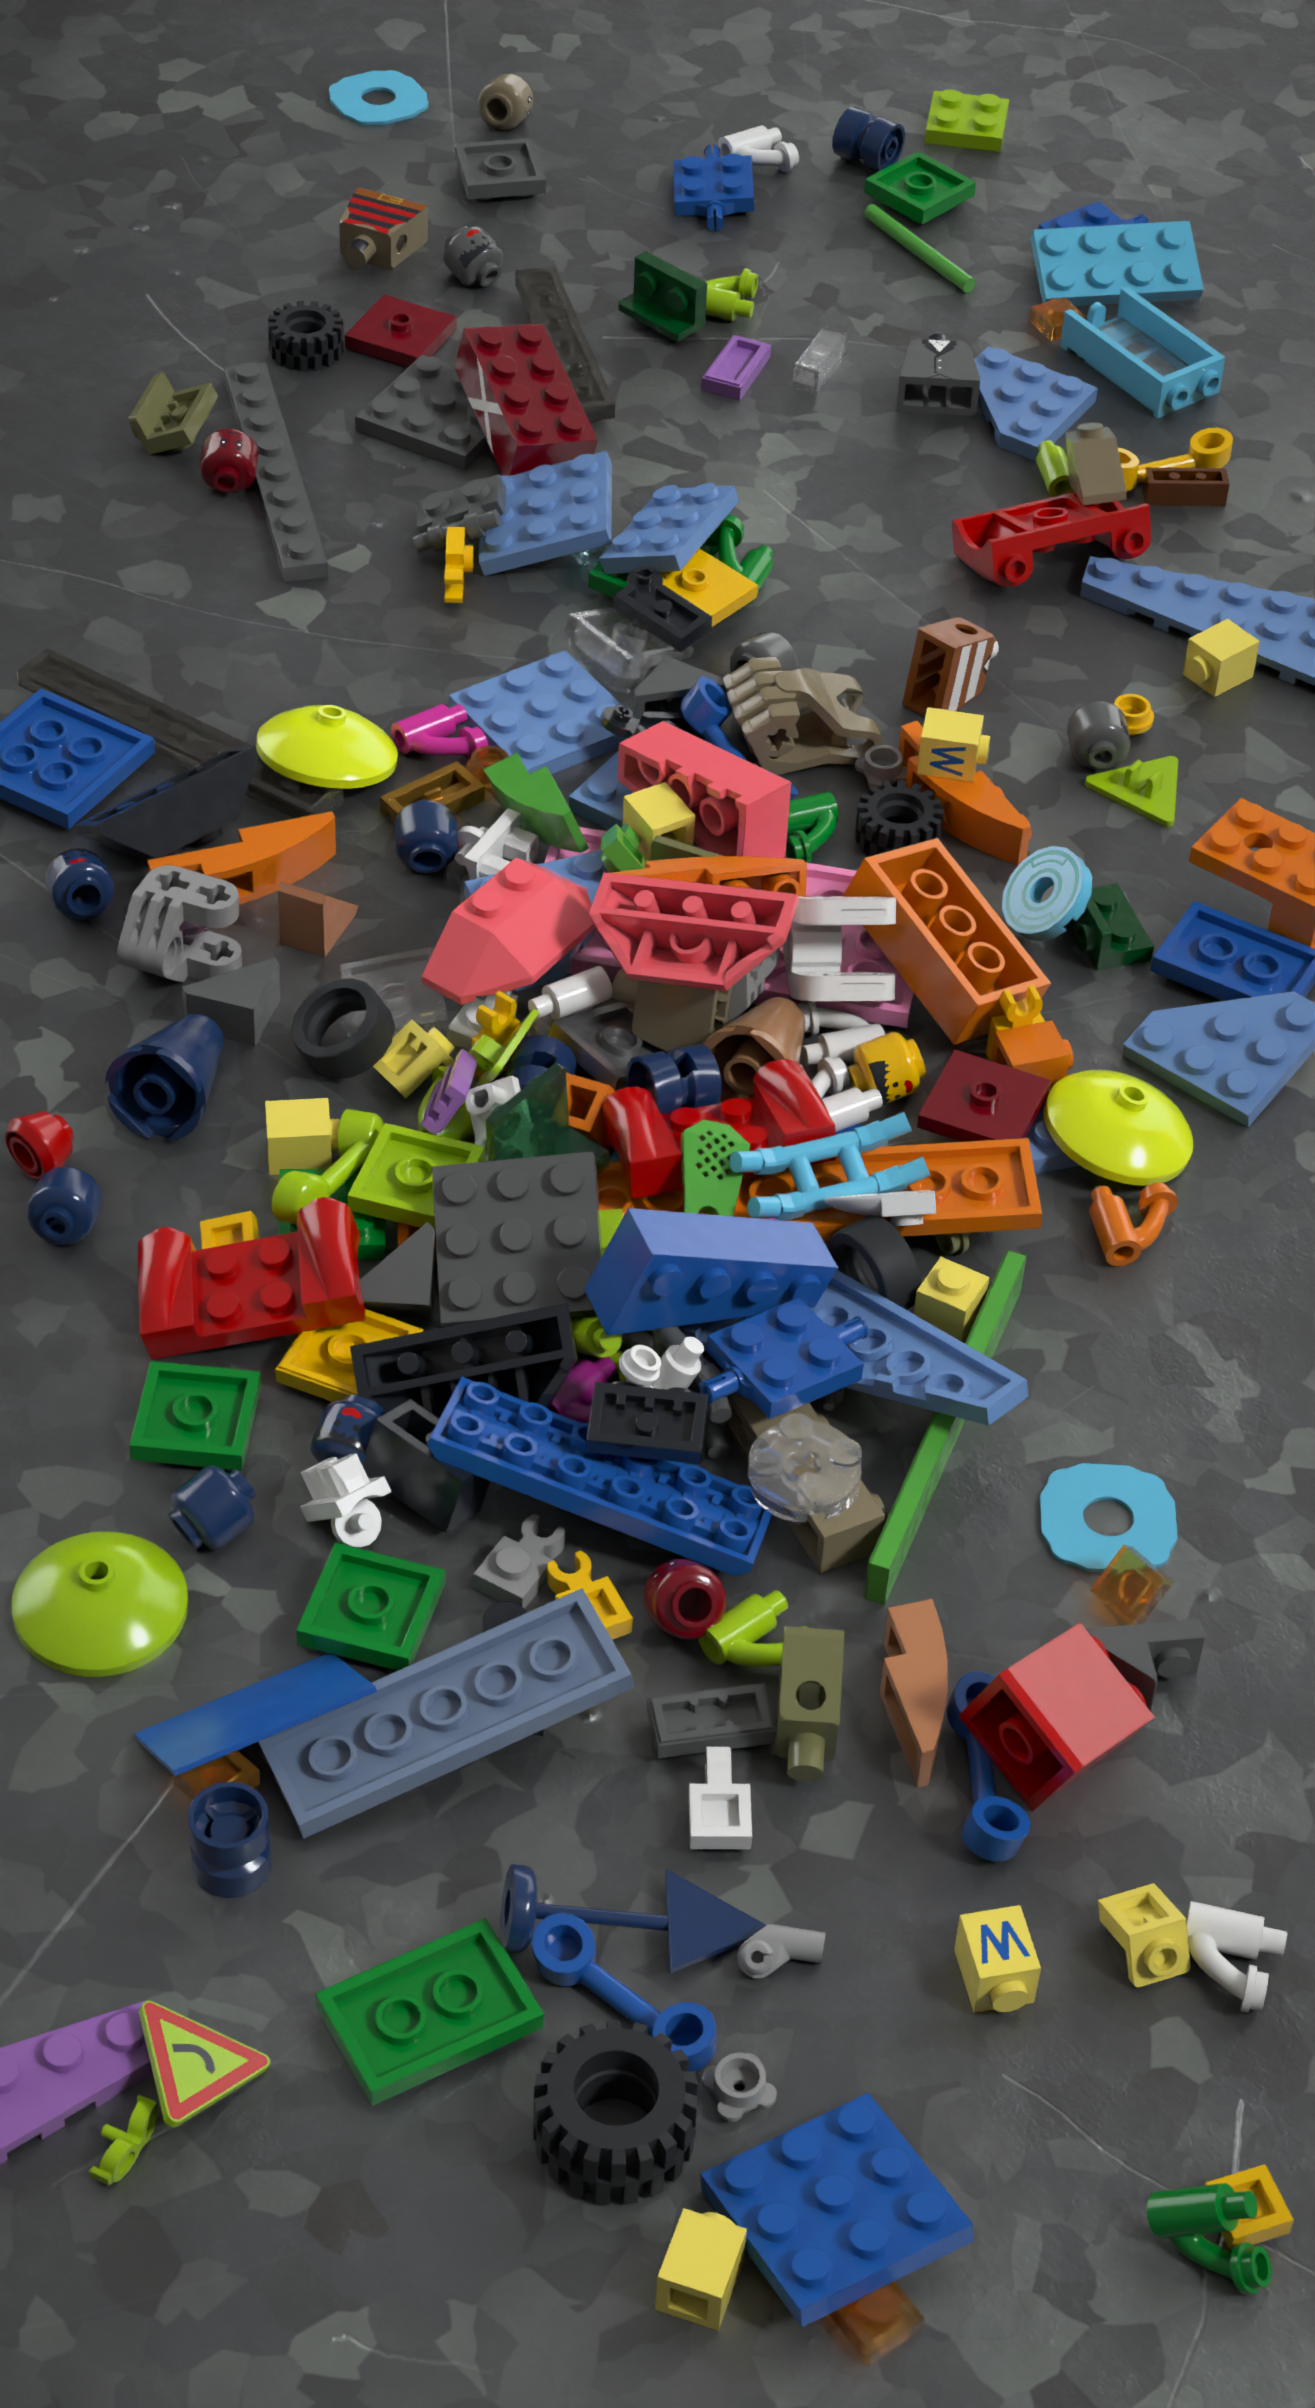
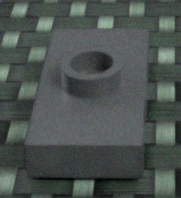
(711, 1719)

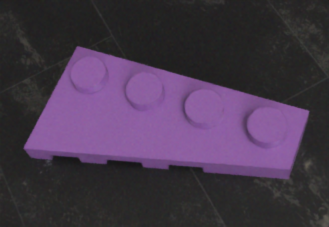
(66, 2071)

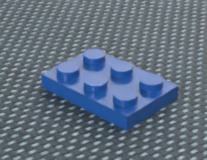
(1233, 957)

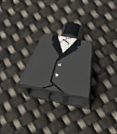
(938, 378)

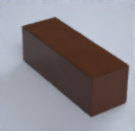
(1185, 486)

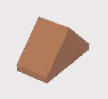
(311, 919)

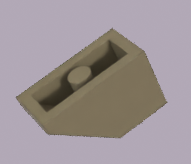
(1094, 464)

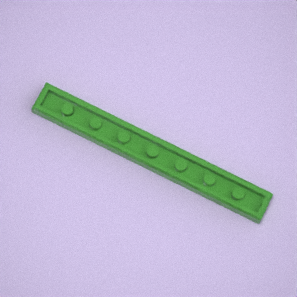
(939, 1440)

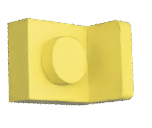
(413, 1057)
(1149, 1932)

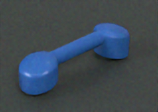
(705, 711)
(994, 1824)
(567, 1957)

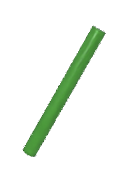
(920, 248)

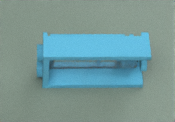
(1145, 353)

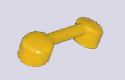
(1207, 450)

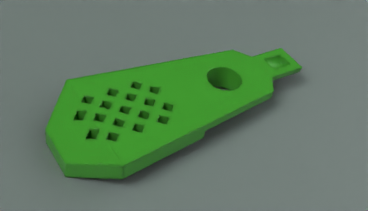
(709, 1192)

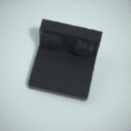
(647, 1422)

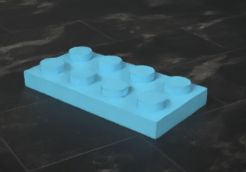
(1101, 260)

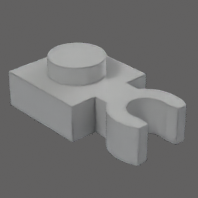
(519, 1569)

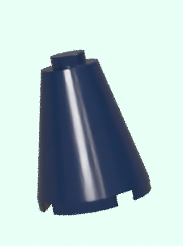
(166, 1078)

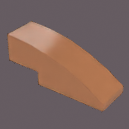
(915, 1683)

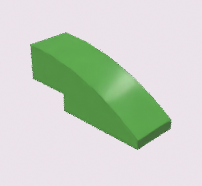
(538, 801)

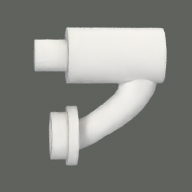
(758, 143)
(569, 997)
(841, 1043)
(848, 1106)
(674, 1369)
(1237, 1934)

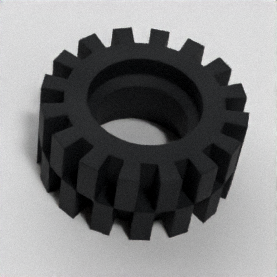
(305, 336)
(896, 804)

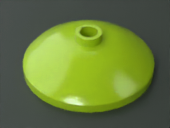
(102, 1623)

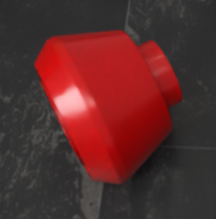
(39, 1142)

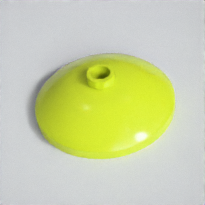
(327, 747)
(1118, 1127)

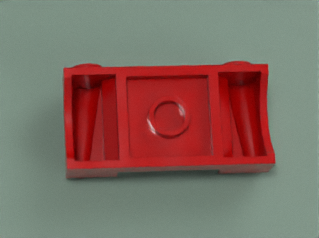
(1002, 541)
(648, 1143)
(249, 1287)

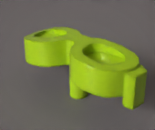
(126, 2145)

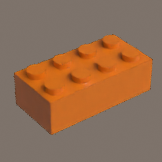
(946, 938)

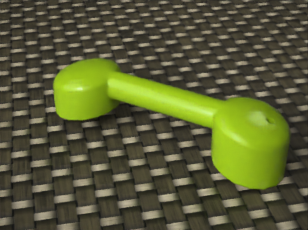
(355, 1139)

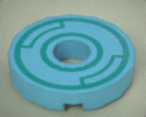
(1030, 880)

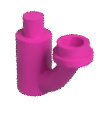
(430, 730)

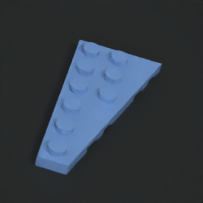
(1195, 603)
(909, 1357)

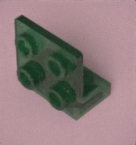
(538, 1123)

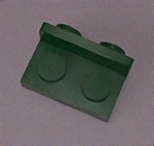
(665, 298)
(1111, 930)

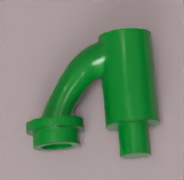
(755, 564)
(811, 813)
(1205, 2210)

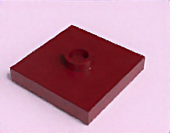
(400, 331)
(982, 1100)

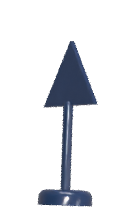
(694, 1919)

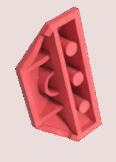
(689, 929)
(508, 933)

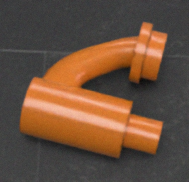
(1114, 1228)

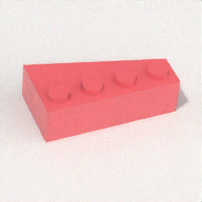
(733, 801)

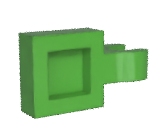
(621, 849)

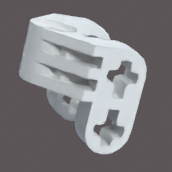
(815, 949)

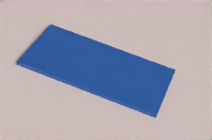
(254, 1713)

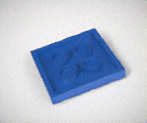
(65, 757)
(837, 2209)

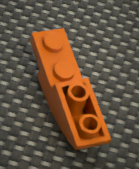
(971, 810)
(264, 855)
(734, 871)

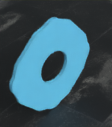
(408, 101)
(1076, 1487)

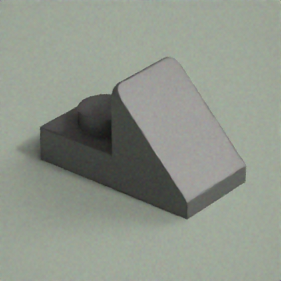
(1152, 1651)

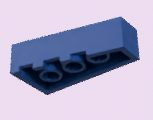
(704, 1269)

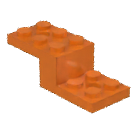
(1277, 871)

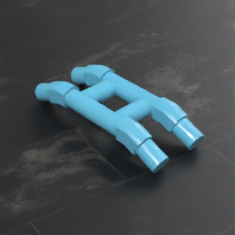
(848, 1149)

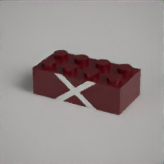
(522, 397)

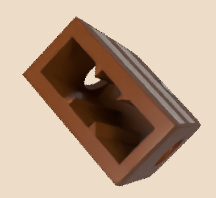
(948, 665)

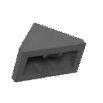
(667, 687)
(237, 1000)
(404, 1278)

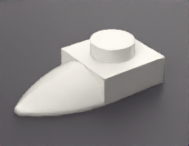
(903, 1207)

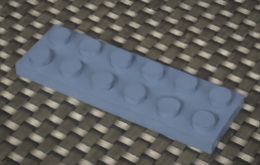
(447, 1712)

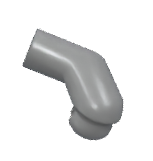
(776, 1946)

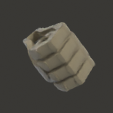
(796, 717)

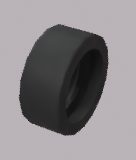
(323, 1009)
(877, 1258)

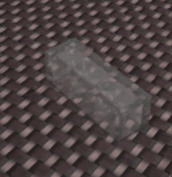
(820, 359)

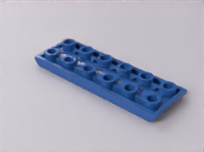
(645, 1498)

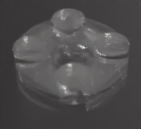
(811, 1444)

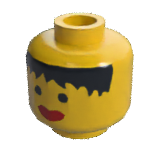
(889, 1066)

